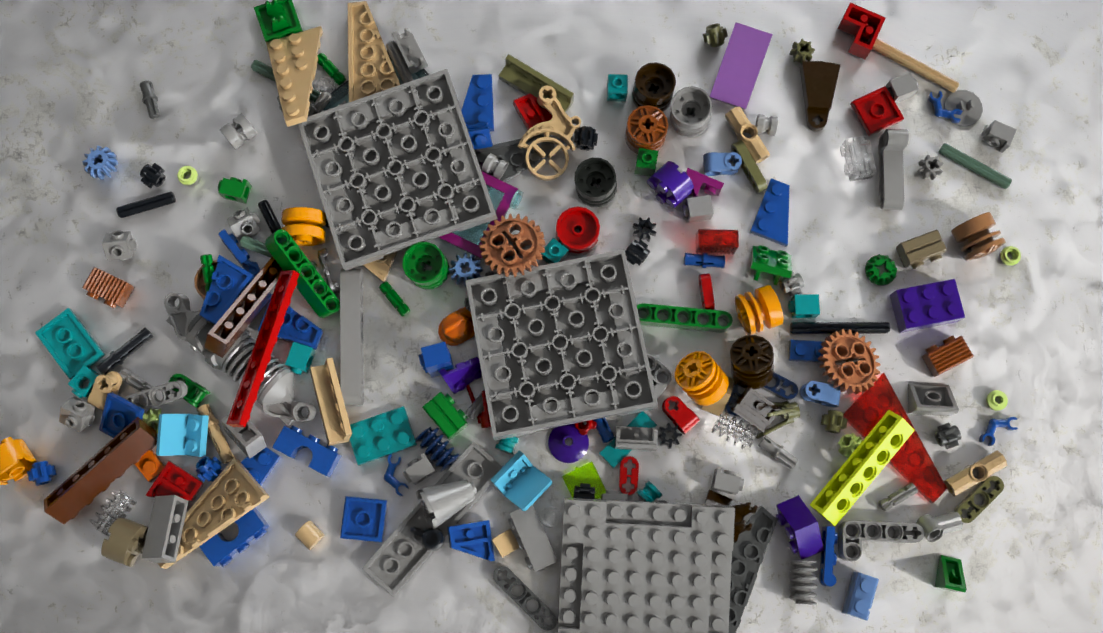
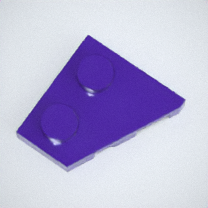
(463, 374)

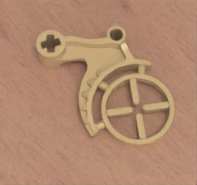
(560, 126)

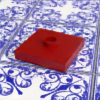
(877, 111)

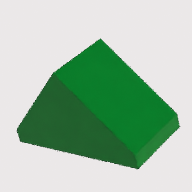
(950, 575)

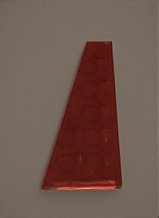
(912, 458)

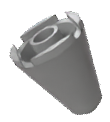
(445, 500)

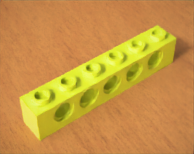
(862, 467)

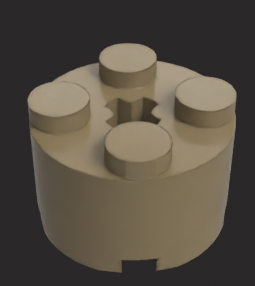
(125, 541)

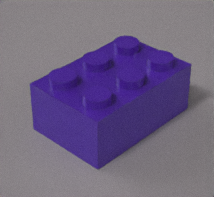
(927, 306)

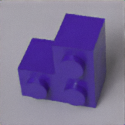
(800, 527)

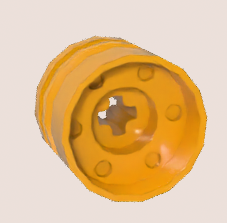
(762, 309)
(701, 378)

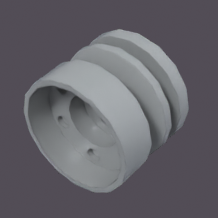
(690, 101)

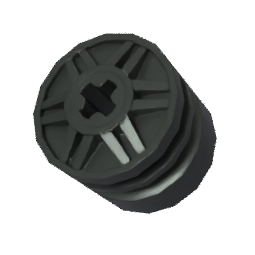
(599, 172)

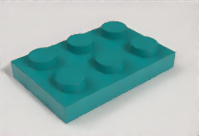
(69, 343)
(381, 435)

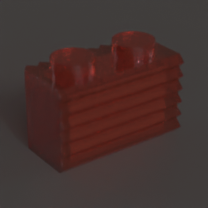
(717, 241)

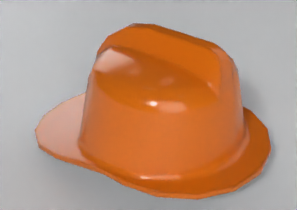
(457, 327)

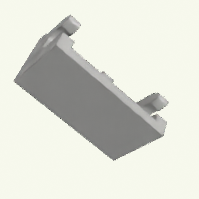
(410, 51)
(636, 438)

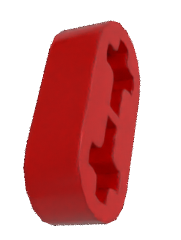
(706, 291)
(633, 477)

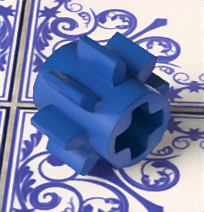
(208, 468)
(41, 473)

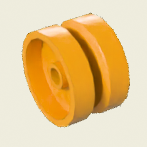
(305, 225)

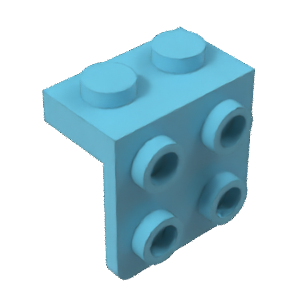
(521, 481)

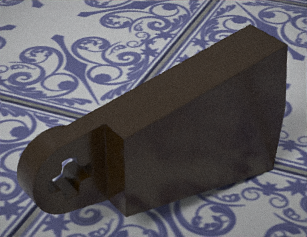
(818, 89)

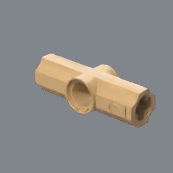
(741, 125)
(986, 467)

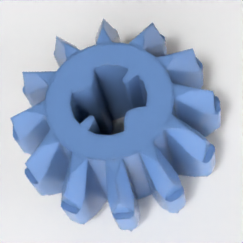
(98, 169)
(457, 272)

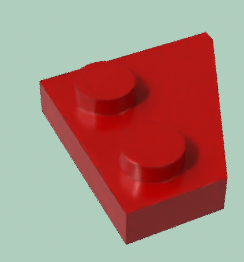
(530, 111)
(176, 482)

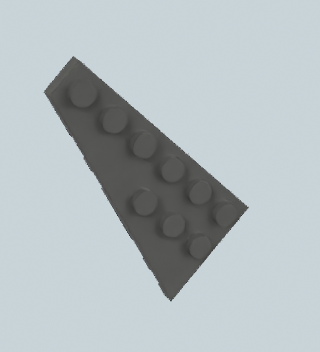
(514, 155)
(746, 560)

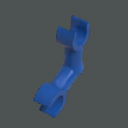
(939, 112)
(993, 424)
(388, 477)

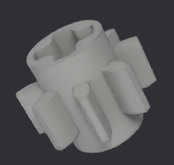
(935, 167)
(792, 285)

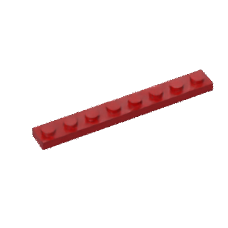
(262, 349)

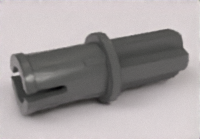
(150, 99)

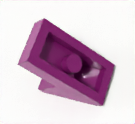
(701, 181)

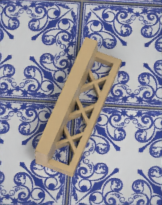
(331, 403)

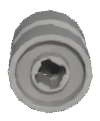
(231, 134)

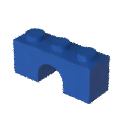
(436, 358)
(323, 458)
(220, 550)

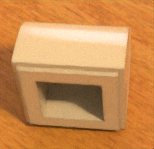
(309, 534)

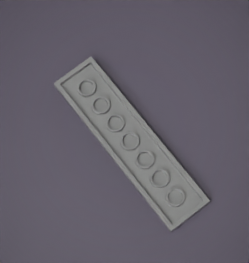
(404, 551)

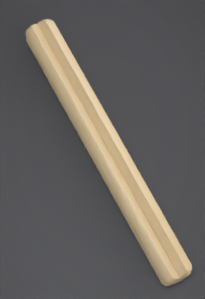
(915, 65)

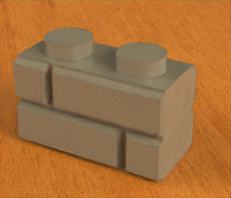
(920, 249)

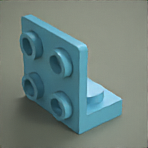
(182, 435)

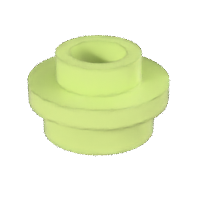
(183, 171)
(1014, 252)
(992, 403)

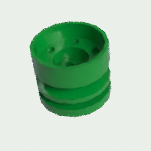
(423, 255)

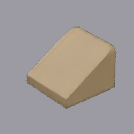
(506, 543)

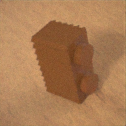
(107, 287)
(947, 356)

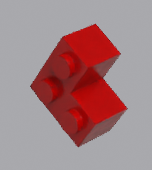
(864, 26)

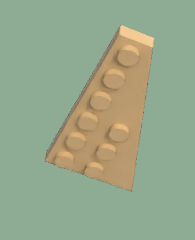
(222, 503)

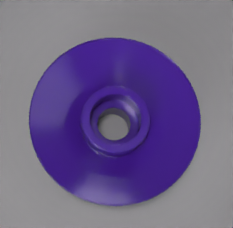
(567, 453)

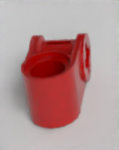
(682, 416)

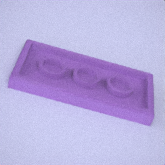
(740, 65)

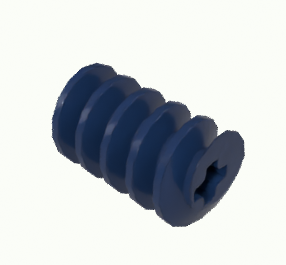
(437, 448)

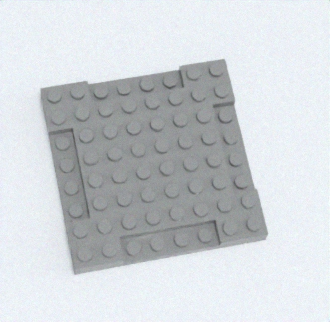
(396, 169)
(560, 345)
(645, 567)

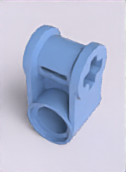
(718, 163)
(823, 393)

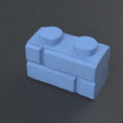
(860, 596)

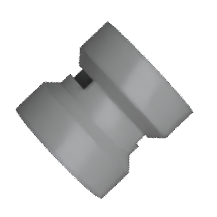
(766, 124)
(494, 166)

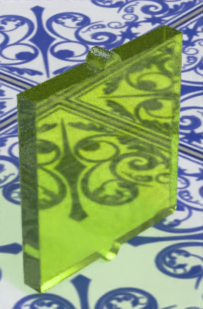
(585, 474)

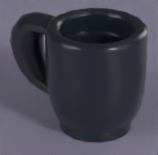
(431, 538)

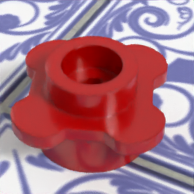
(583, 429)

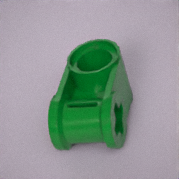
(195, 391)

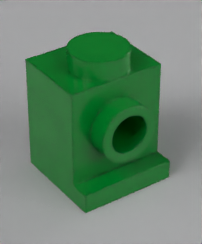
(234, 189)

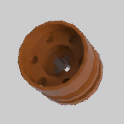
(638, 136)

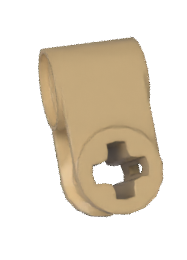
(102, 386)

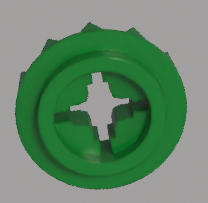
(872, 271)

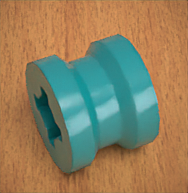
(507, 445)
(649, 492)

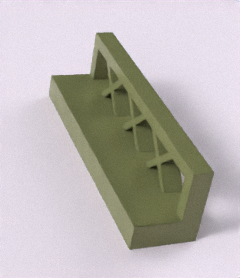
(531, 81)

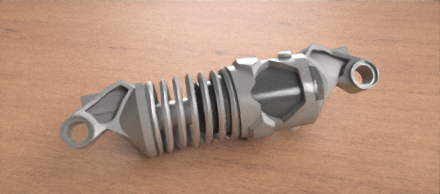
(276, 390)

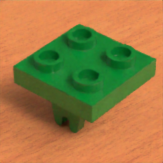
(277, 19)
(771, 262)

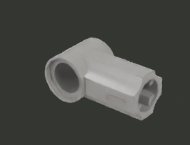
(937, 526)

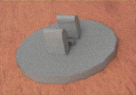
(968, 103)

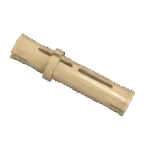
(216, 434)

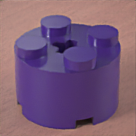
(670, 184)

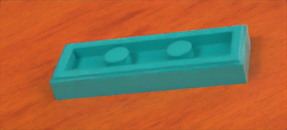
(614, 456)

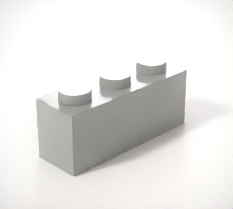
(165, 529)
(532, 538)

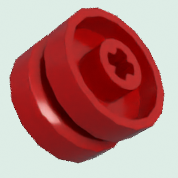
(582, 220)

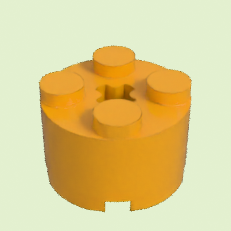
(14, 460)

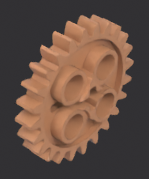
(528, 235)
(848, 347)

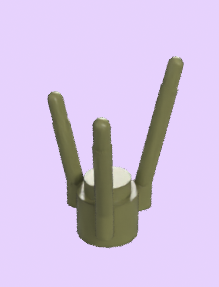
(788, 411)

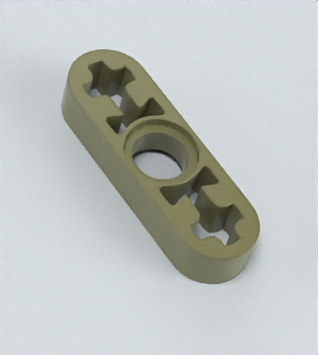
(750, 167)
(985, 485)

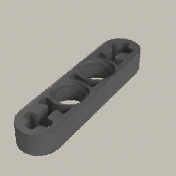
(524, 598)

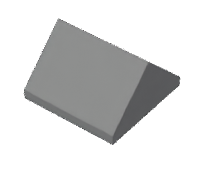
(931, 399)

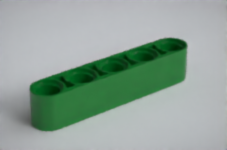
(311, 278)
(691, 313)

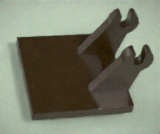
(741, 510)

